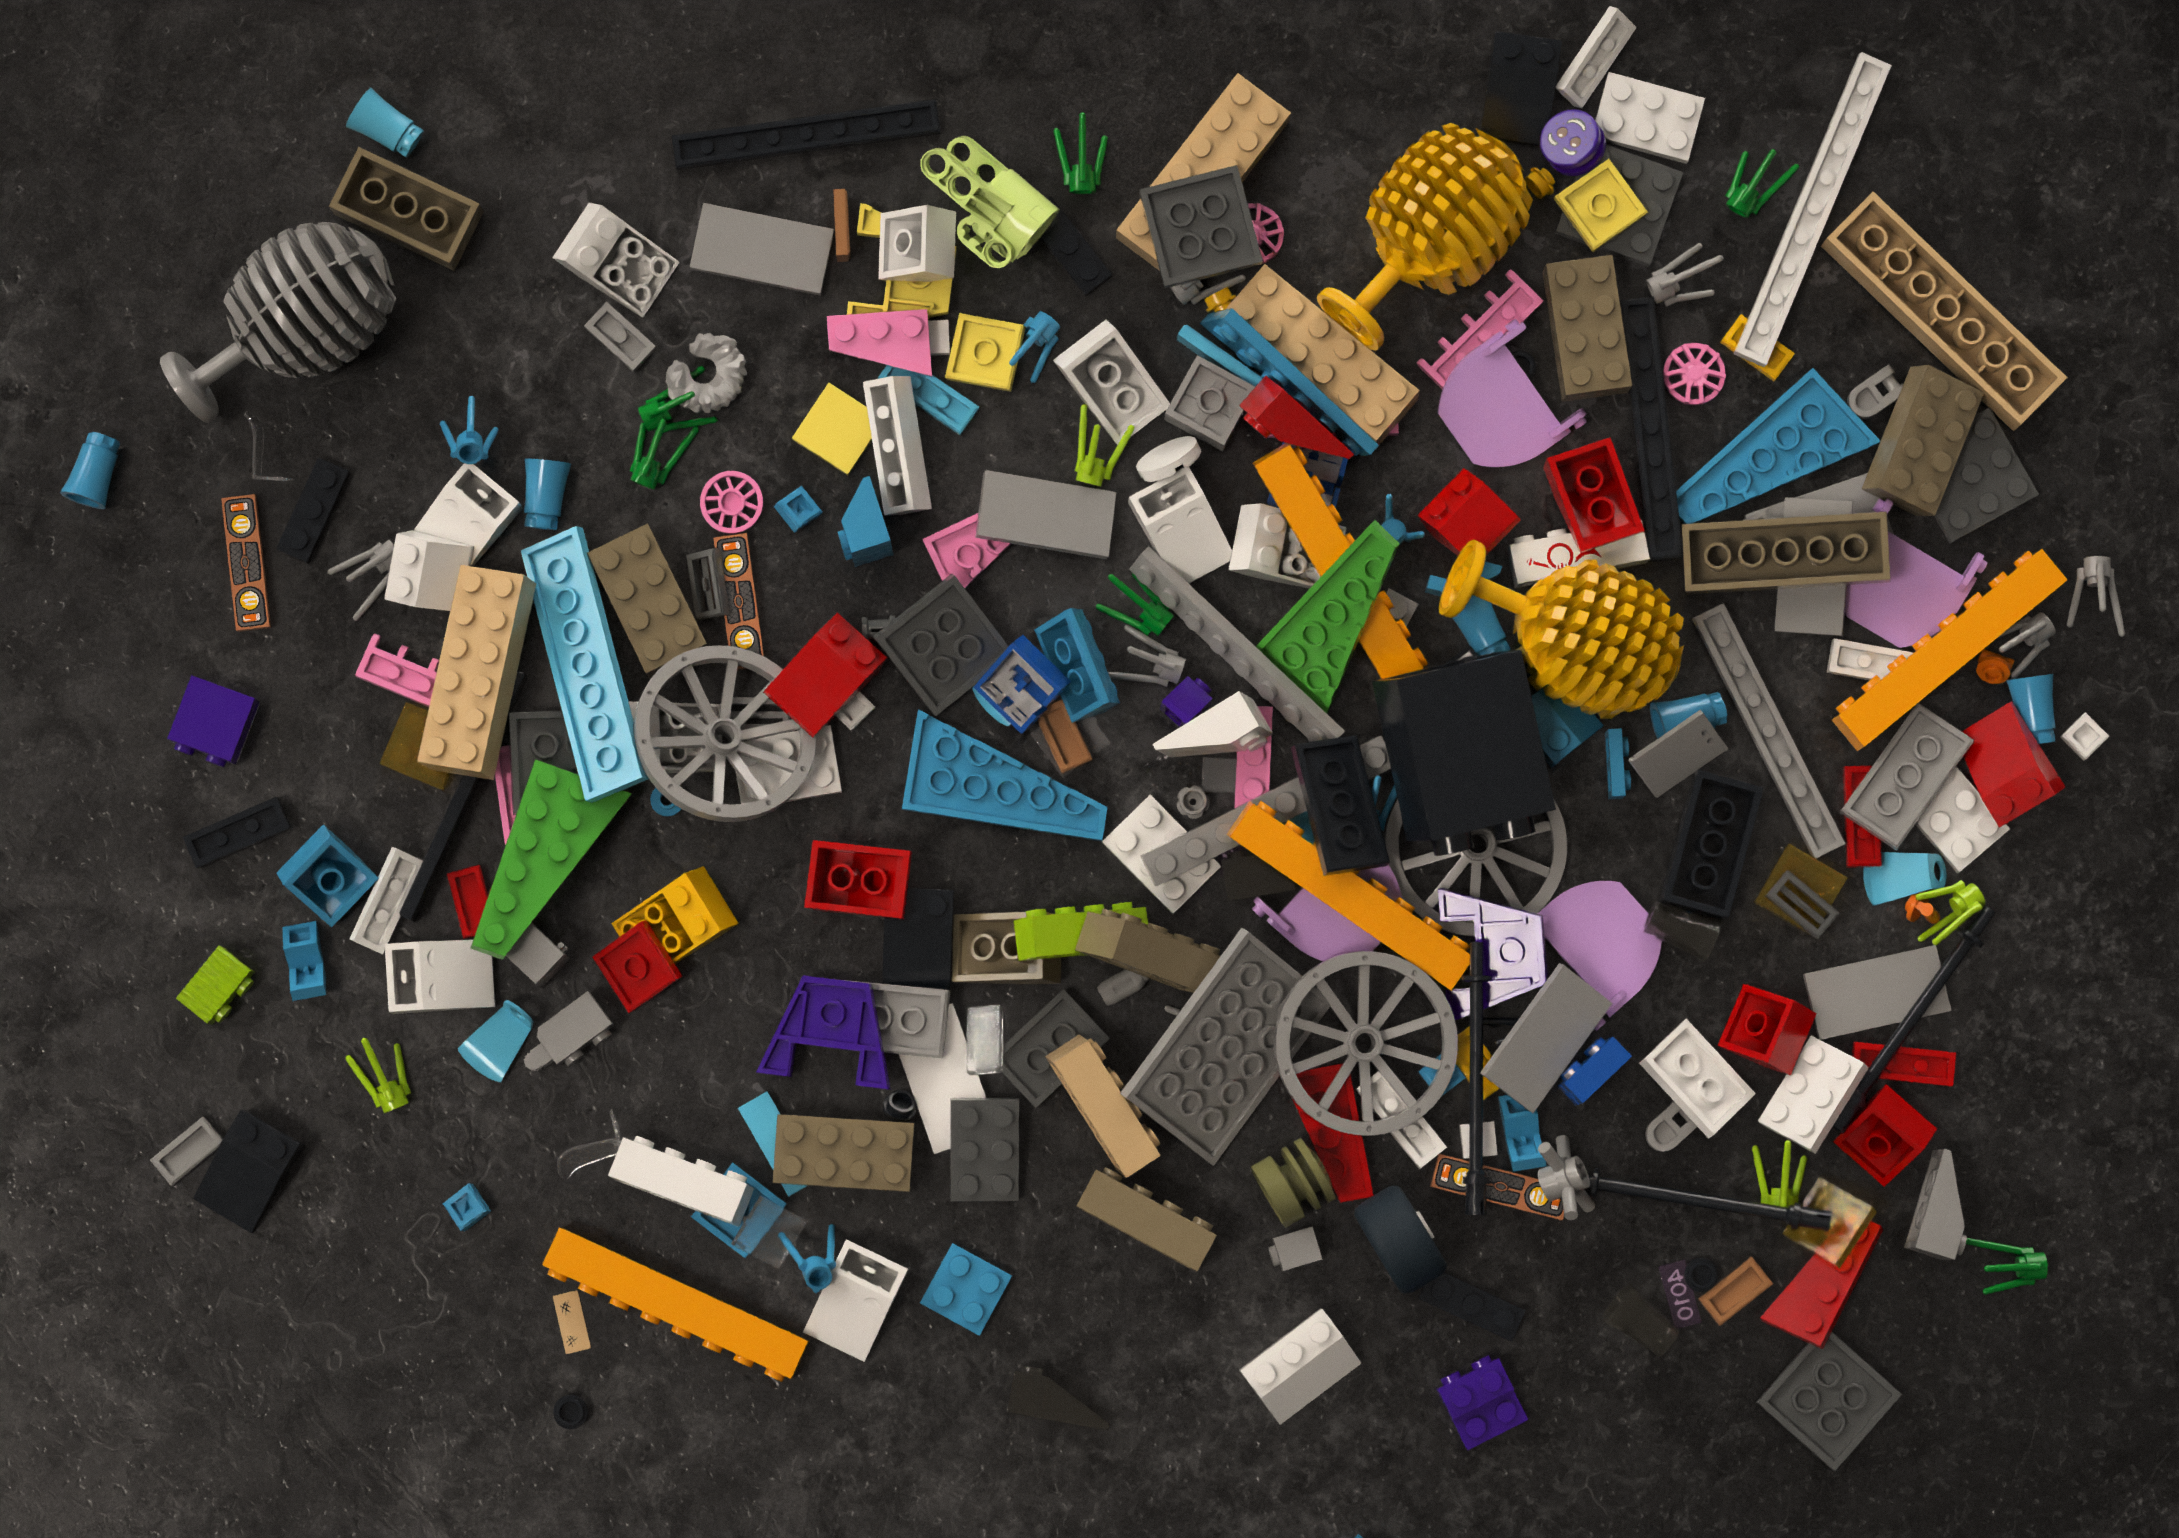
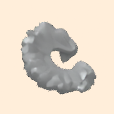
(724, 386)

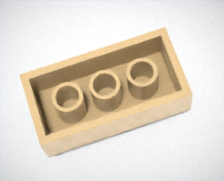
(1105, 1110)

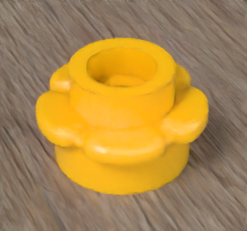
(1540, 182)
(1219, 300)

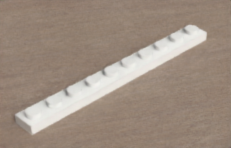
(1812, 209)

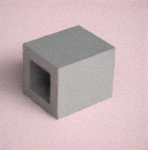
(1295, 1249)

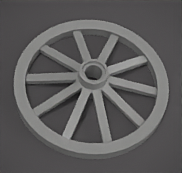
(712, 749)
(1553, 874)
(1442, 1015)

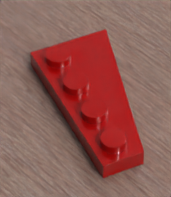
(1339, 1152)
(1820, 1292)

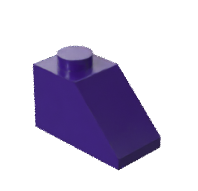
(1186, 701)

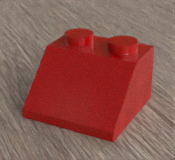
(1468, 512)
(1767, 1029)
(1886, 1135)

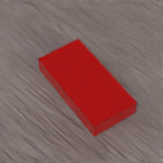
(469, 897)

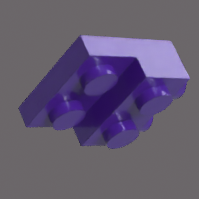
(1481, 1402)

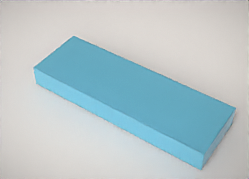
(1215, 355)
(938, 399)
(762, 1120)

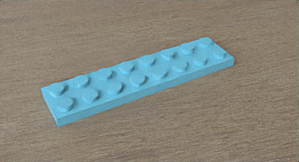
(584, 664)

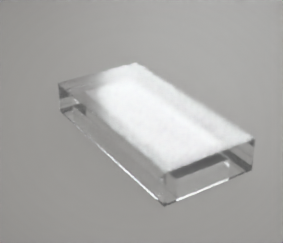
(984, 1040)

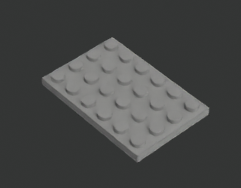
(1220, 1049)

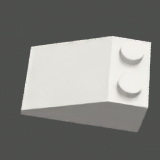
(1112, 381)
(1225, 728)

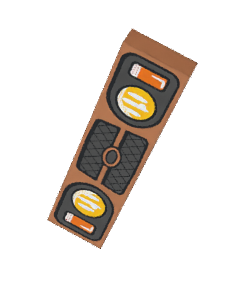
(246, 563)
(743, 622)
(1504, 1187)

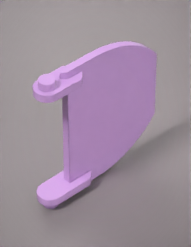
(1496, 407)
(1916, 598)
(1321, 929)
(1603, 939)

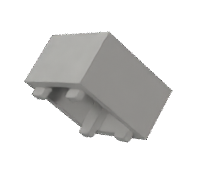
(1208, 403)
(538, 955)

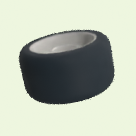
(1400, 1239)

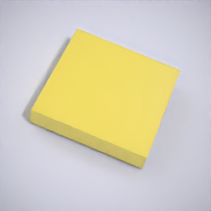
(1600, 205)
(983, 352)
(836, 429)

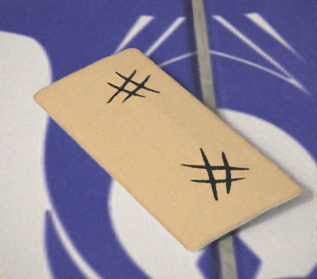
(571, 1322)

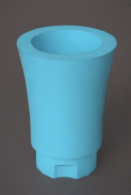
(384, 124)

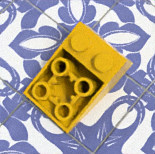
(683, 914)

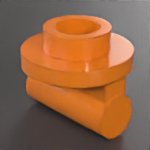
(1993, 667)
(1921, 907)

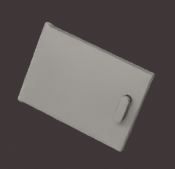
(1678, 753)

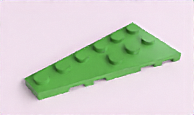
(1325, 625)
(542, 849)

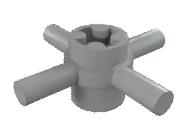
(1564, 1178)

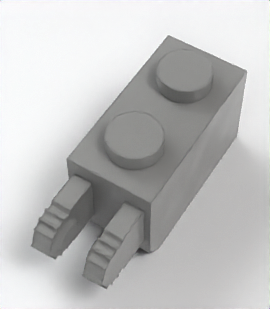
(569, 1033)

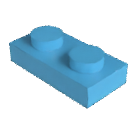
(1617, 777)

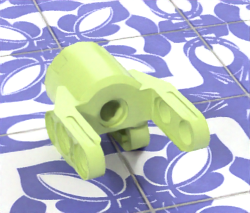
(1003, 212)

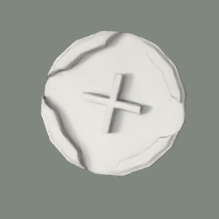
(1163, 459)

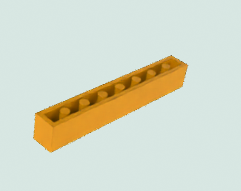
(1324, 543)
(1949, 649)
(1352, 896)
(675, 1303)

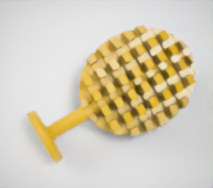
(1437, 221)
(1582, 631)

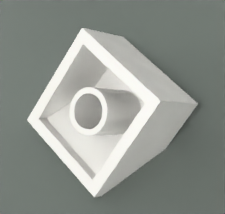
(917, 244)
(425, 570)

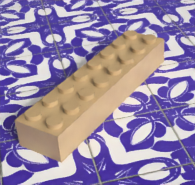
(1943, 311)

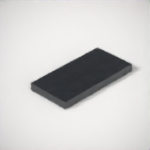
(1340, 805)

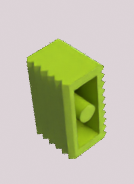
(216, 986)

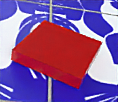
(637, 966)

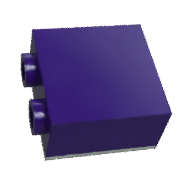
(213, 721)

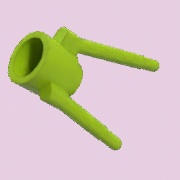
(1088, 467)
(1964, 903)
(390, 1093)
(1780, 1196)

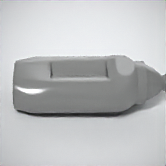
(1121, 986)

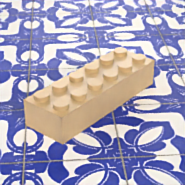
(1230, 134)
(1326, 354)
(476, 672)

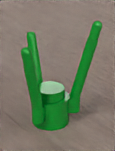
(1081, 178)
(1744, 199)
(658, 409)
(646, 471)
(1154, 615)
(2029, 1265)

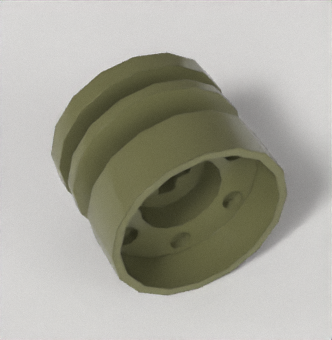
(1293, 1182)

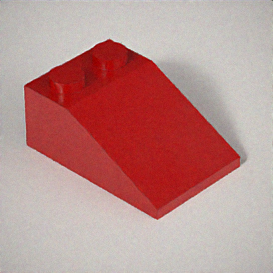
(1279, 414)
(1593, 495)
(825, 675)
(2009, 765)
(858, 879)

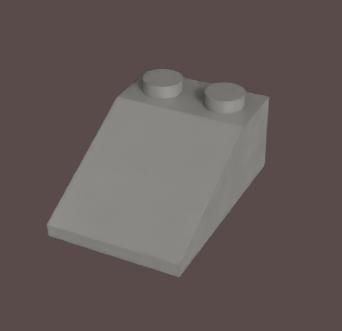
(1938, 1214)

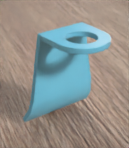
(1903, 876)
(497, 1041)

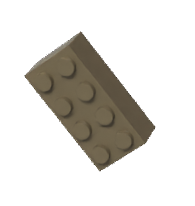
(406, 208)
(1587, 328)
(1922, 440)
(646, 598)
(1146, 949)
(843, 1153)
(1147, 1220)

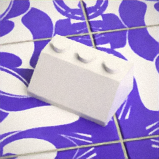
(1300, 1366)

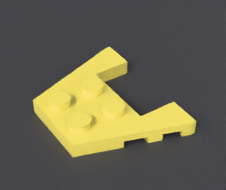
(902, 294)

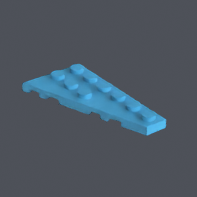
(1268, 361)
(1788, 441)
(977, 783)

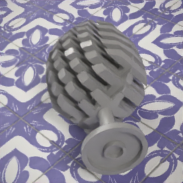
(295, 310)

